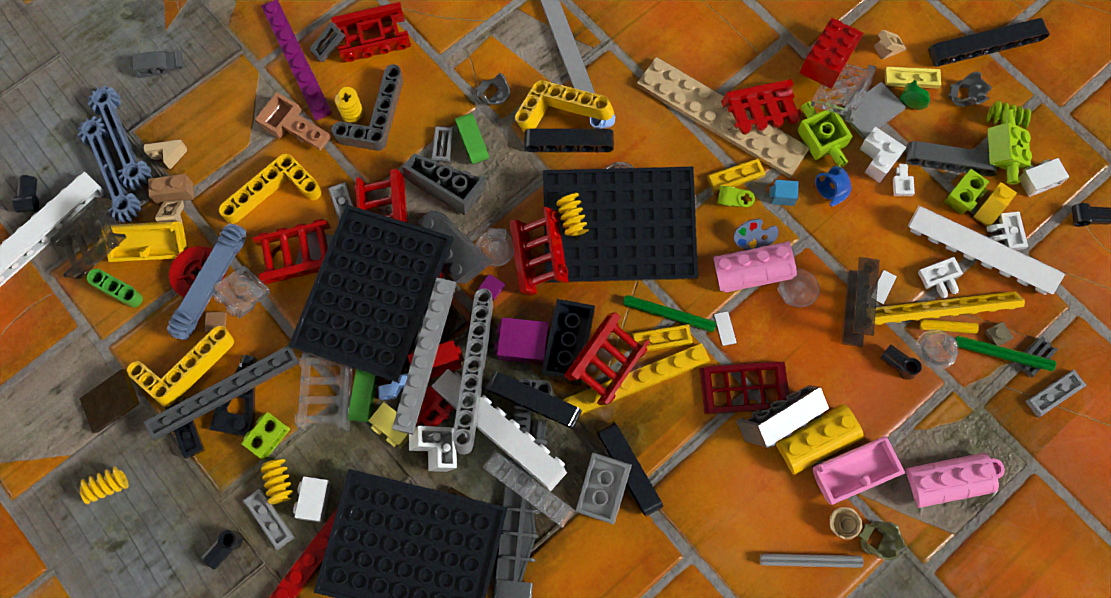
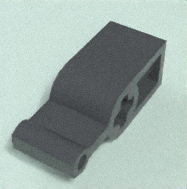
(156, 63)

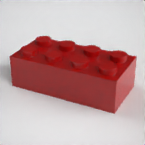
(831, 53)

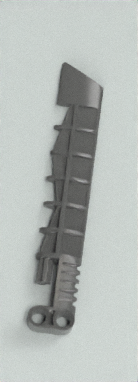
(519, 525)

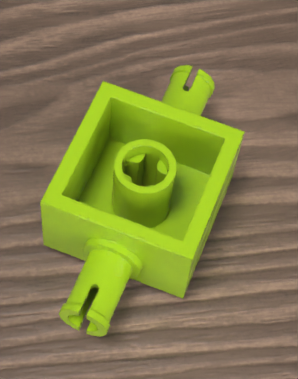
(824, 134)
(1009, 147)

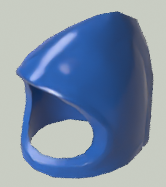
(842, 183)

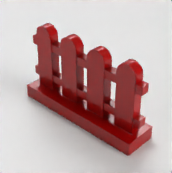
(754, 98)

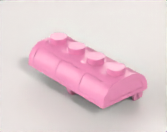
(755, 267)
(857, 470)
(952, 479)

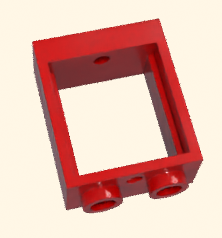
(447, 357)

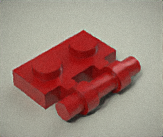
(430, 403)

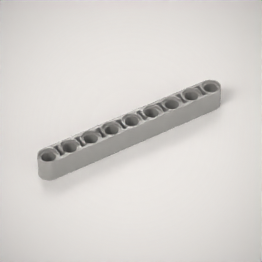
(473, 377)

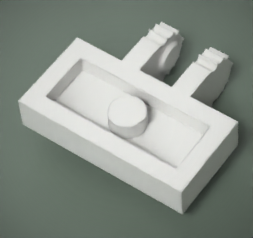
(1012, 231)
(939, 273)

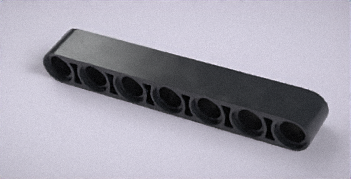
(988, 42)

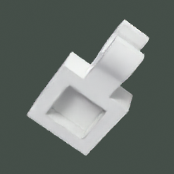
(902, 183)

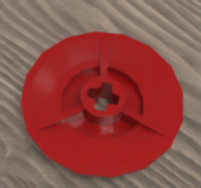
(186, 266)

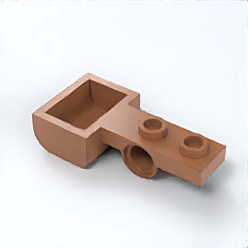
(283, 116)

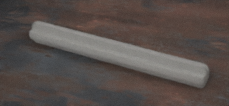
(811, 560)

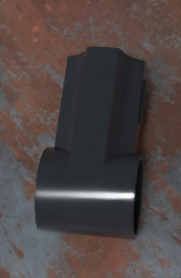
(26, 196)
(1085, 215)
(899, 360)
(221, 549)

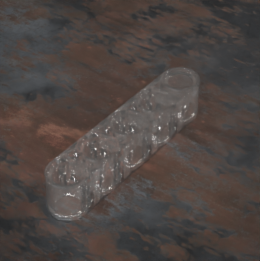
(528, 489)

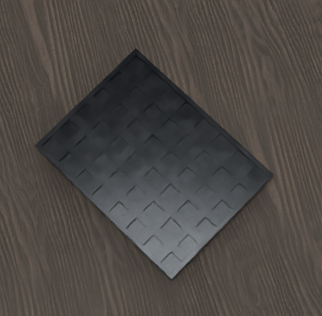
(636, 223)

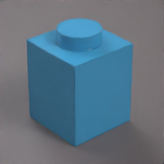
(784, 192)

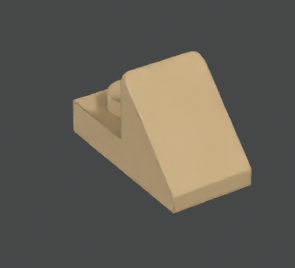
(889, 44)
(170, 151)
(170, 211)

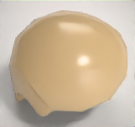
(845, 523)

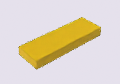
(736, 175)
(665, 337)

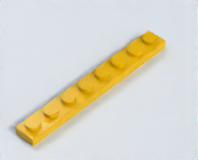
(948, 307)
(645, 377)

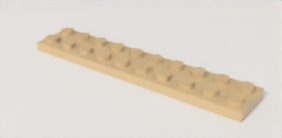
(706, 109)

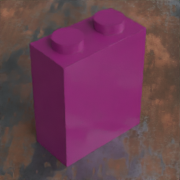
(522, 341)

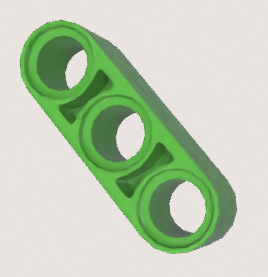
(472, 138)
(107, 284)
(362, 397)

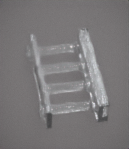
(341, 400)

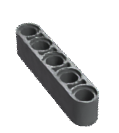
(949, 158)

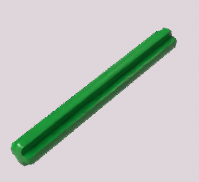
(669, 313)
(1006, 353)

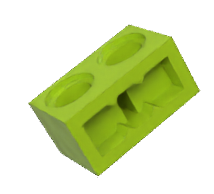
(967, 192)
(269, 439)

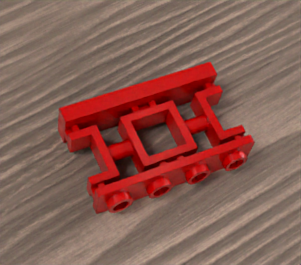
(367, 20)

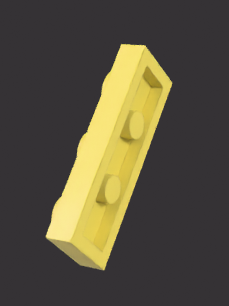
(901, 76)

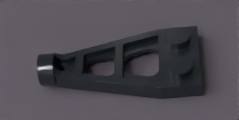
(234, 423)

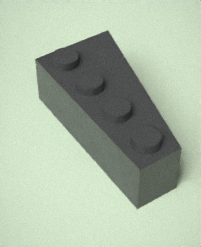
(447, 184)

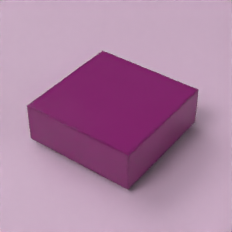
(493, 285)

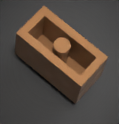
(171, 188)

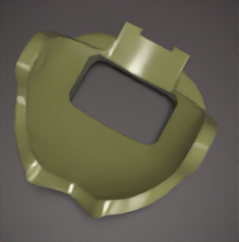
(889, 544)

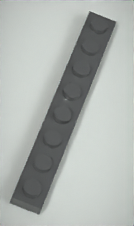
(221, 393)

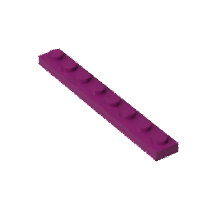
(296, 60)

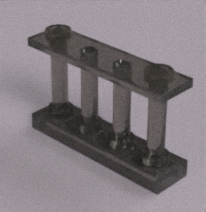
(74, 231)
(860, 302)

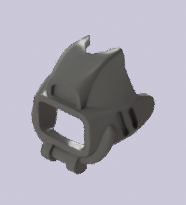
(976, 88)
(500, 96)

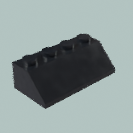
(567, 338)

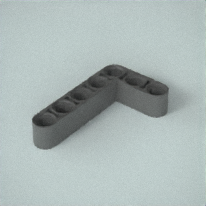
(379, 115)

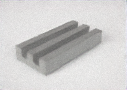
(441, 158)

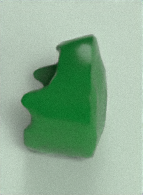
(915, 96)

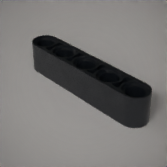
(569, 140)
(533, 399)
(637, 481)

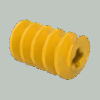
(349, 105)
(571, 215)
(275, 481)
(103, 485)

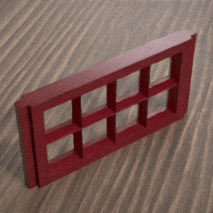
(707, 389)

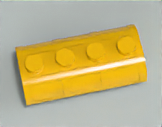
(148, 241)
(820, 438)

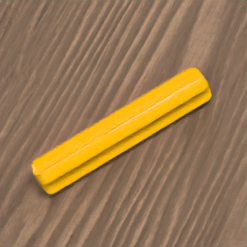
(949, 326)

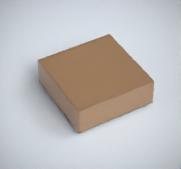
(215, 319)

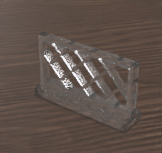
(857, 93)

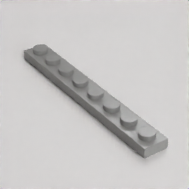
(424, 356)

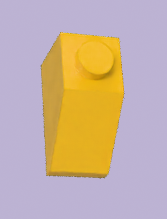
(994, 204)

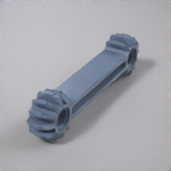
(105, 102)
(108, 169)
(186, 317)

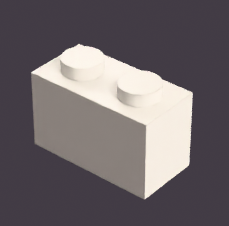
(1043, 177)
(312, 499)

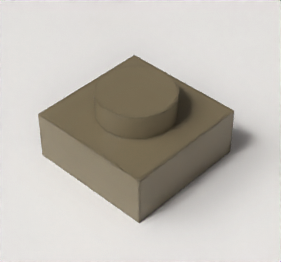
(998, 334)

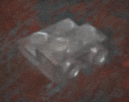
(240, 292)

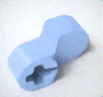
(392, 390)

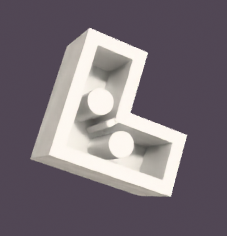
(884, 152)
(438, 443)

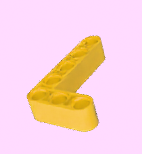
(562, 97)
(268, 187)
(186, 371)

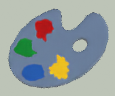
(749, 235)

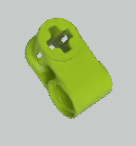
(732, 197)

